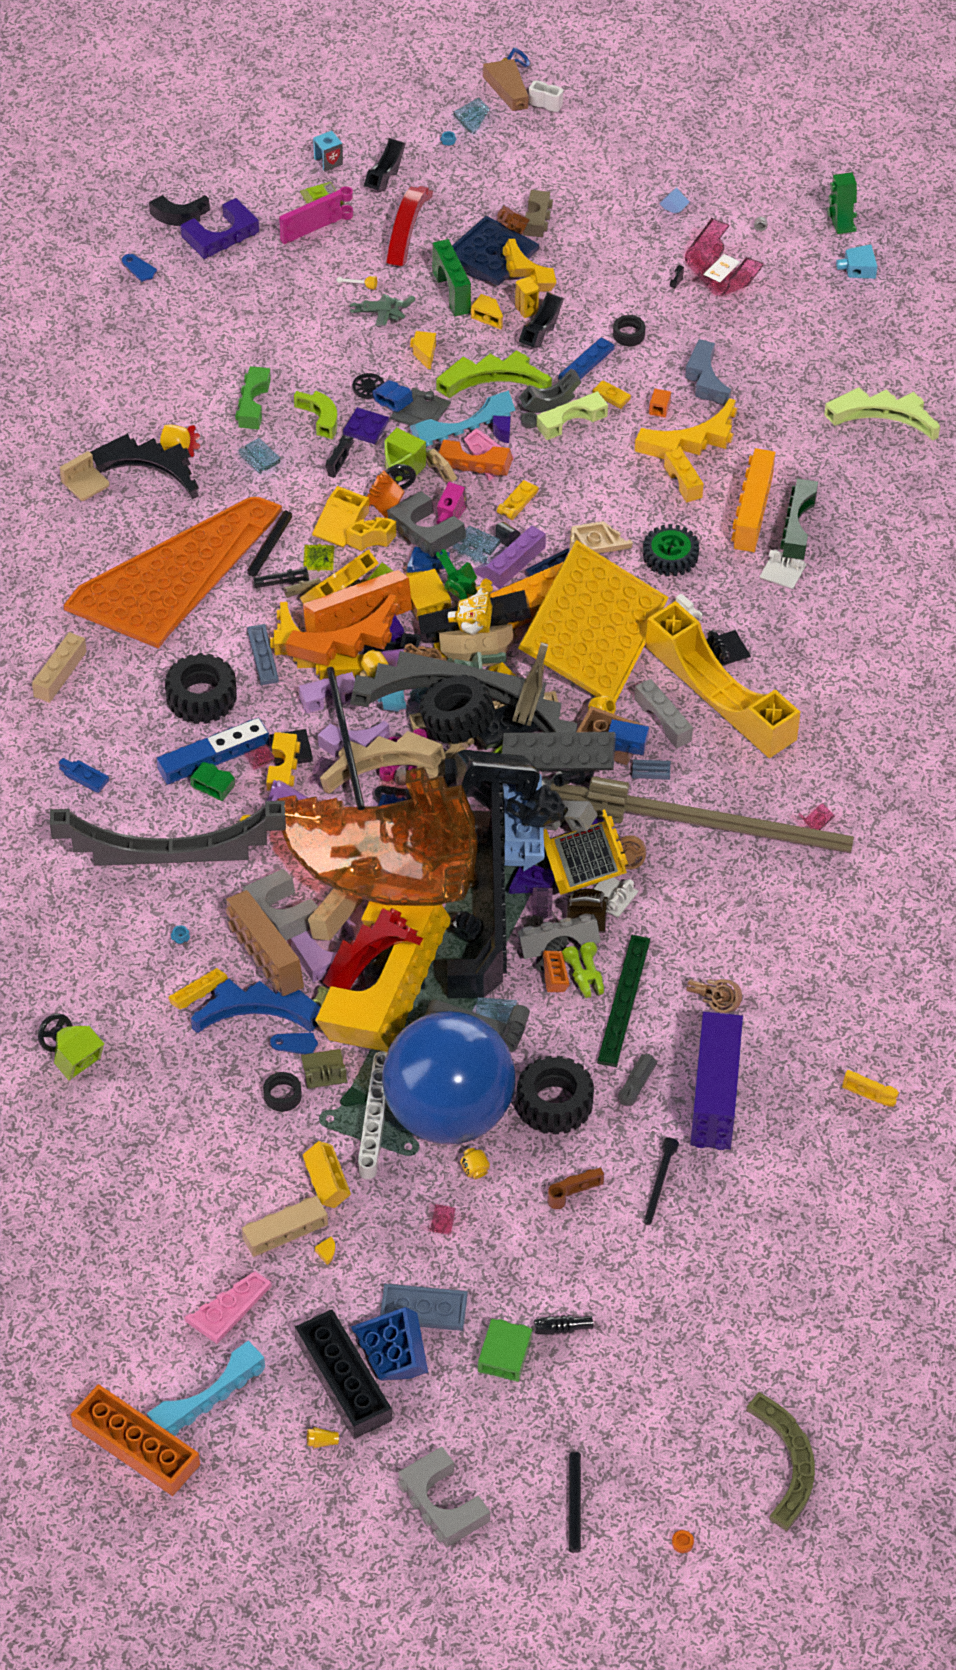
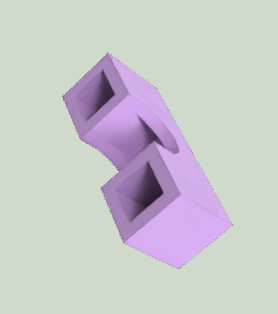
(313, 693)

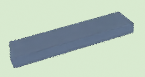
(262, 654)

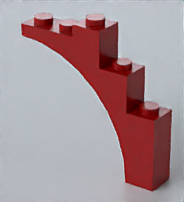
(370, 941)

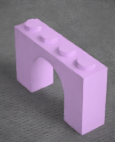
(315, 959)

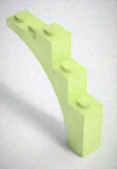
(884, 405)

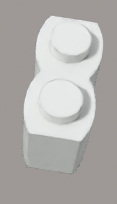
(546, 96)

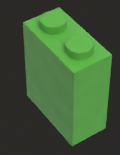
(505, 1350)

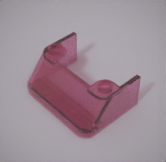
(708, 249)

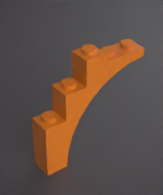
(348, 641)

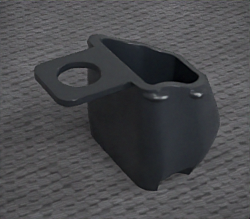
(540, 810)

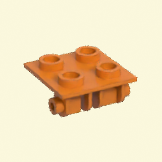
(384, 493)

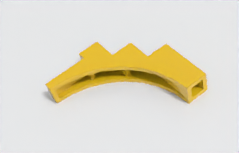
(693, 439)
(341, 663)

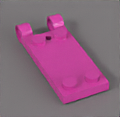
(315, 215)

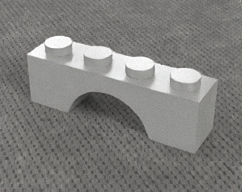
(675, 725)
(534, 940)

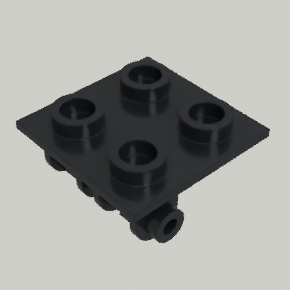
(727, 647)

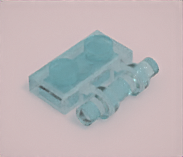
(479, 540)

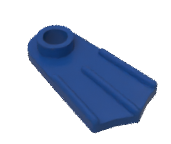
(138, 267)
(295, 1043)

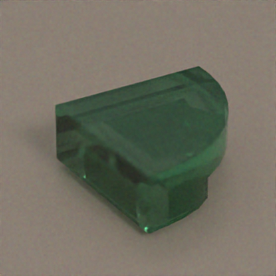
(353, 1097)

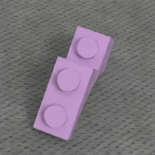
(331, 739)

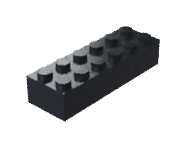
(343, 1374)

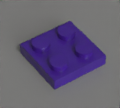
(366, 425)

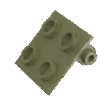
(324, 1068)

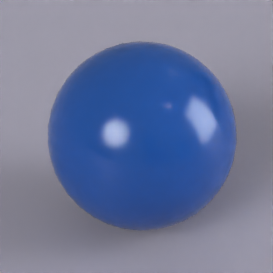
(448, 1077)

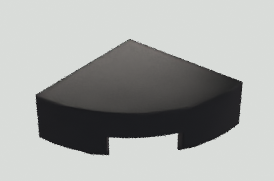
(678, 277)

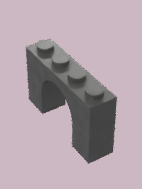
(431, 538)

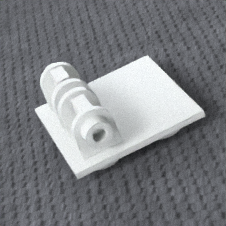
(782, 569)
(618, 894)

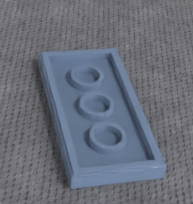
(434, 1306)

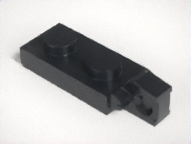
(339, 456)

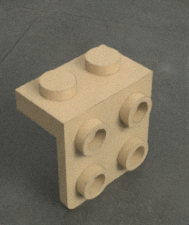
(82, 477)

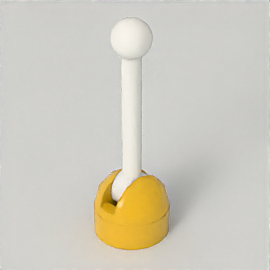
(370, 282)

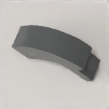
(549, 398)

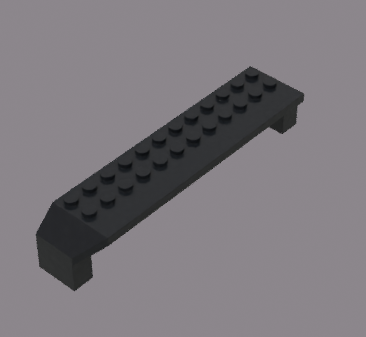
(482, 975)

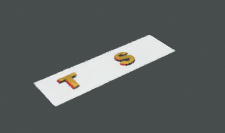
(721, 268)

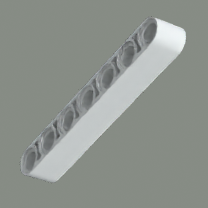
(373, 1122)

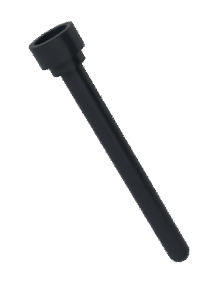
(669, 1147)

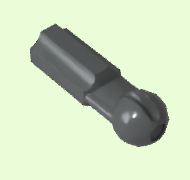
(637, 1079)

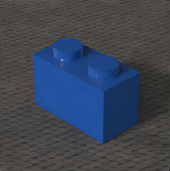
(630, 736)

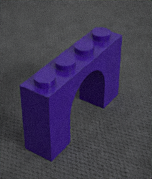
(209, 243)

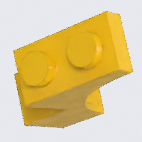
(521, 266)

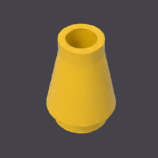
(320, 1437)

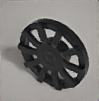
(367, 385)

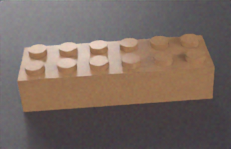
(264, 943)

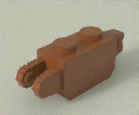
(512, 219)

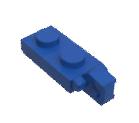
(84, 774)

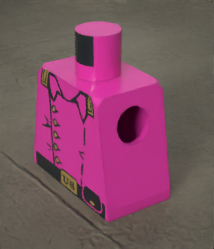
(452, 502)

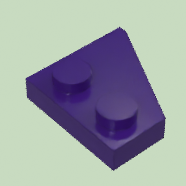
(531, 878)

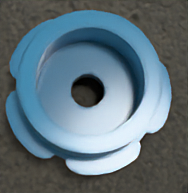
(448, 138)
(180, 930)

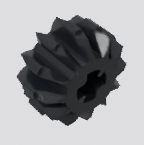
(466, 926)

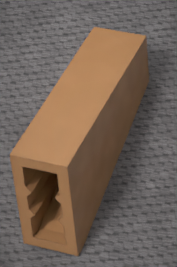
(507, 83)

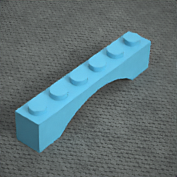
(497, 405)
(243, 1365)

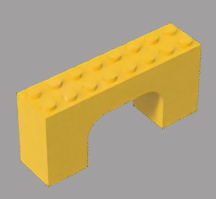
(380, 1013)

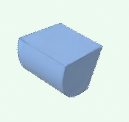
(674, 201)

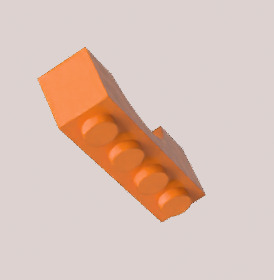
(495, 461)

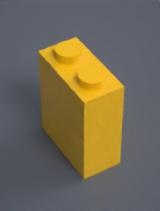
(428, 593)

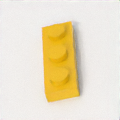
(197, 989)

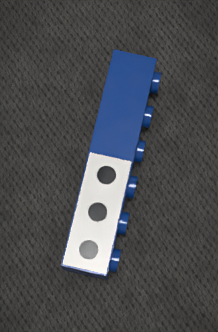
(213, 750)

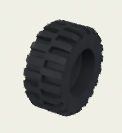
(201, 706)
(461, 724)
(555, 1116)

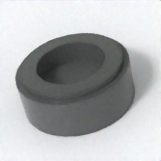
(529, 420)

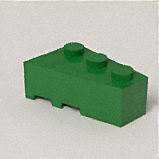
(842, 202)

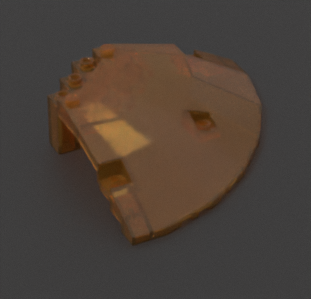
(392, 852)

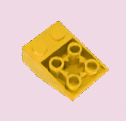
(339, 513)

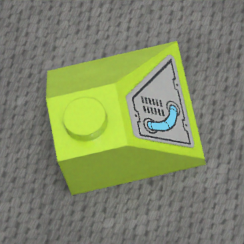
(317, 192)

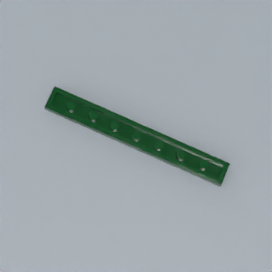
(624, 1001)

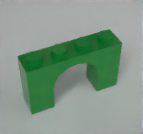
(448, 268)

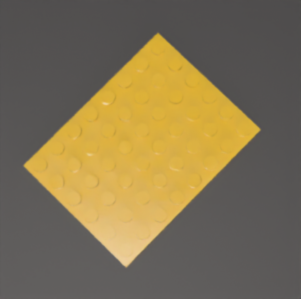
(593, 622)

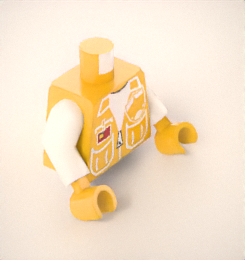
(474, 612)

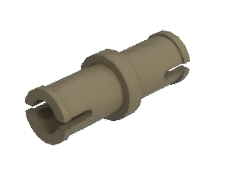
(301, 588)

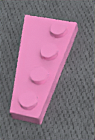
(228, 1308)

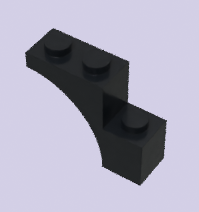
(388, 165)
(544, 321)

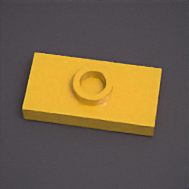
(612, 394)

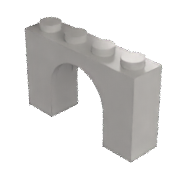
(273, 888)
(448, 1524)

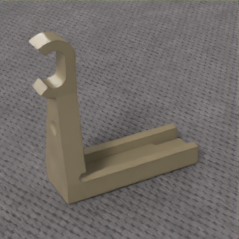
(531, 689)

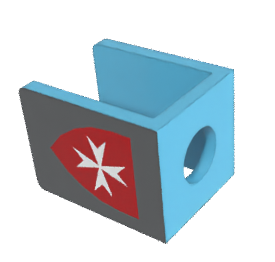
(330, 149)

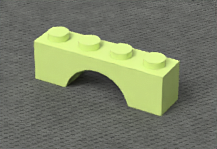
(590, 407)

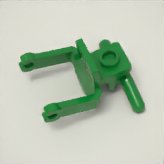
(460, 581)

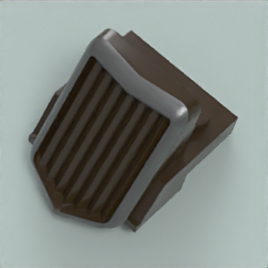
(588, 902)

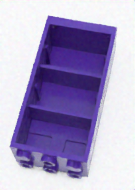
(716, 1080)

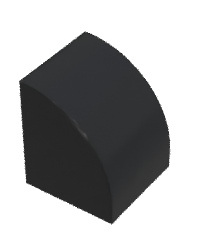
(506, 533)

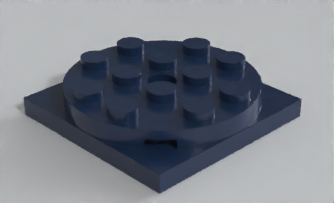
(482, 250)

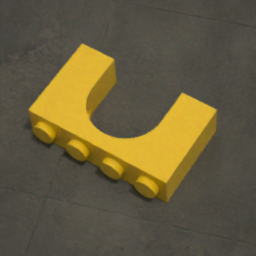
(343, 577)

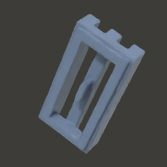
(654, 767)

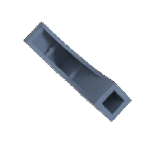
(700, 370)

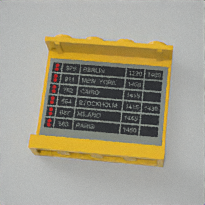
(585, 856)

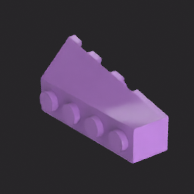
(513, 558)

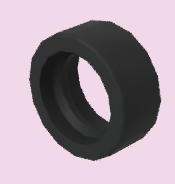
(629, 339)
(282, 1078)

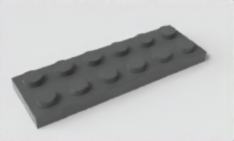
(564, 750)

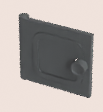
(421, 409)

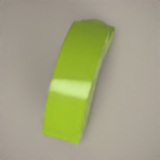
(321, 406)

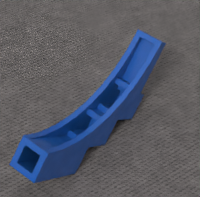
(258, 999)

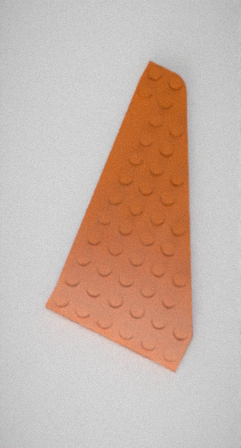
(165, 583)

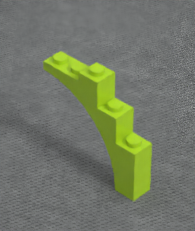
(491, 369)

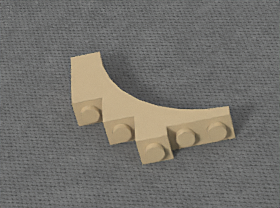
(408, 750)

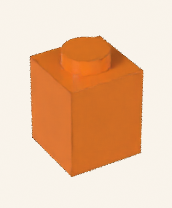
(660, 403)

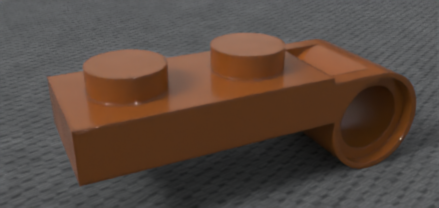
(572, 1185)

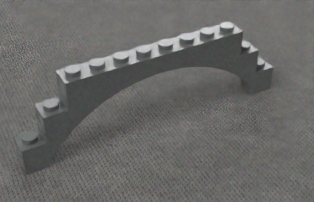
(423, 671)
(122, 849)

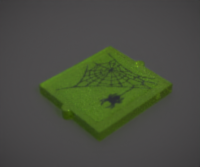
(319, 557)

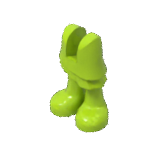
(590, 975)

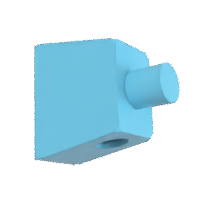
(859, 262)

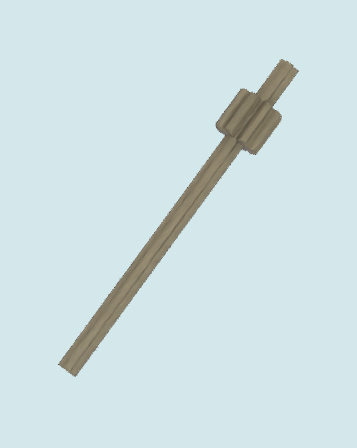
(614, 798)

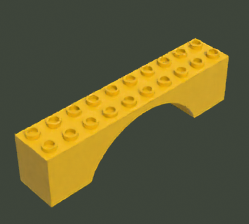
(680, 644)

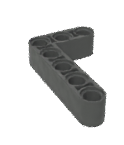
(510, 1031)

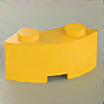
(371, 532)

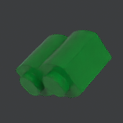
(212, 781)

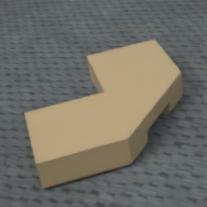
(434, 459)

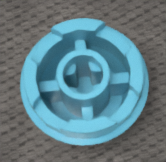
(393, 701)

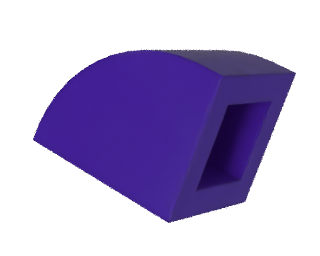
(501, 428)

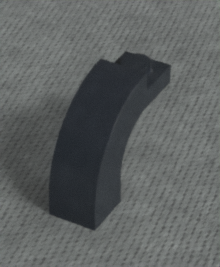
(177, 214)

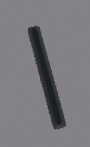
(269, 543)
(574, 1502)

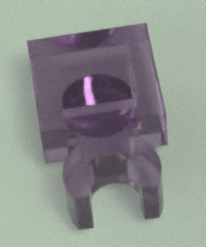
(319, 769)

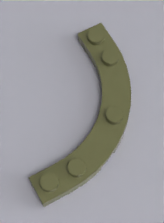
(801, 1457)

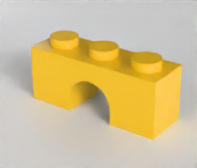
(689, 481)
(284, 747)

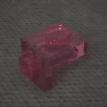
(260, 757)

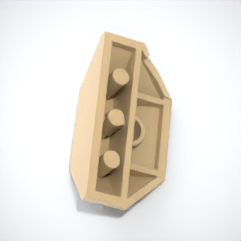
(464, 645)

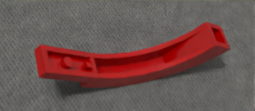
(404, 223)

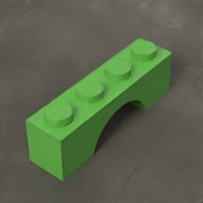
(250, 412)

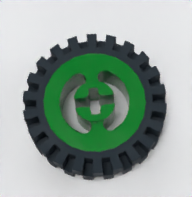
(682, 555)

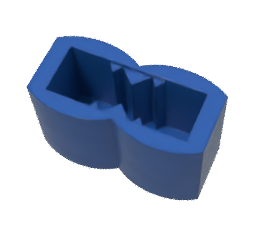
(393, 395)

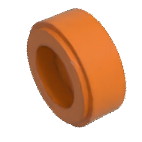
(682, 1541)

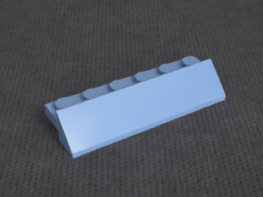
(521, 843)

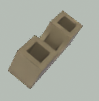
(538, 213)

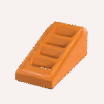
(555, 983)

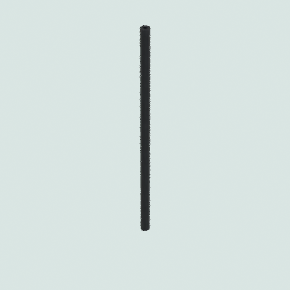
(345, 738)

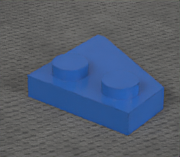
(423, 561)

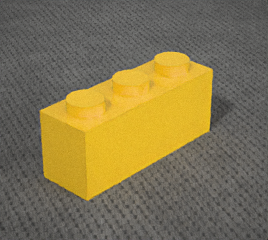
(326, 1174)

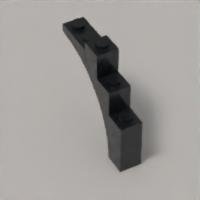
(126, 452)

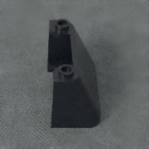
(478, 766)

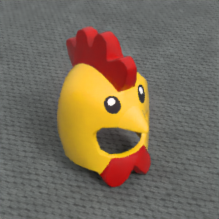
(176, 434)

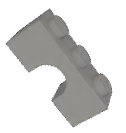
(577, 814)

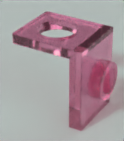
(819, 817)
(443, 1219)

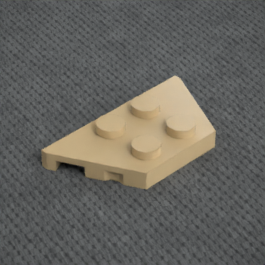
(599, 537)

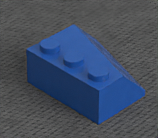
(393, 1344)

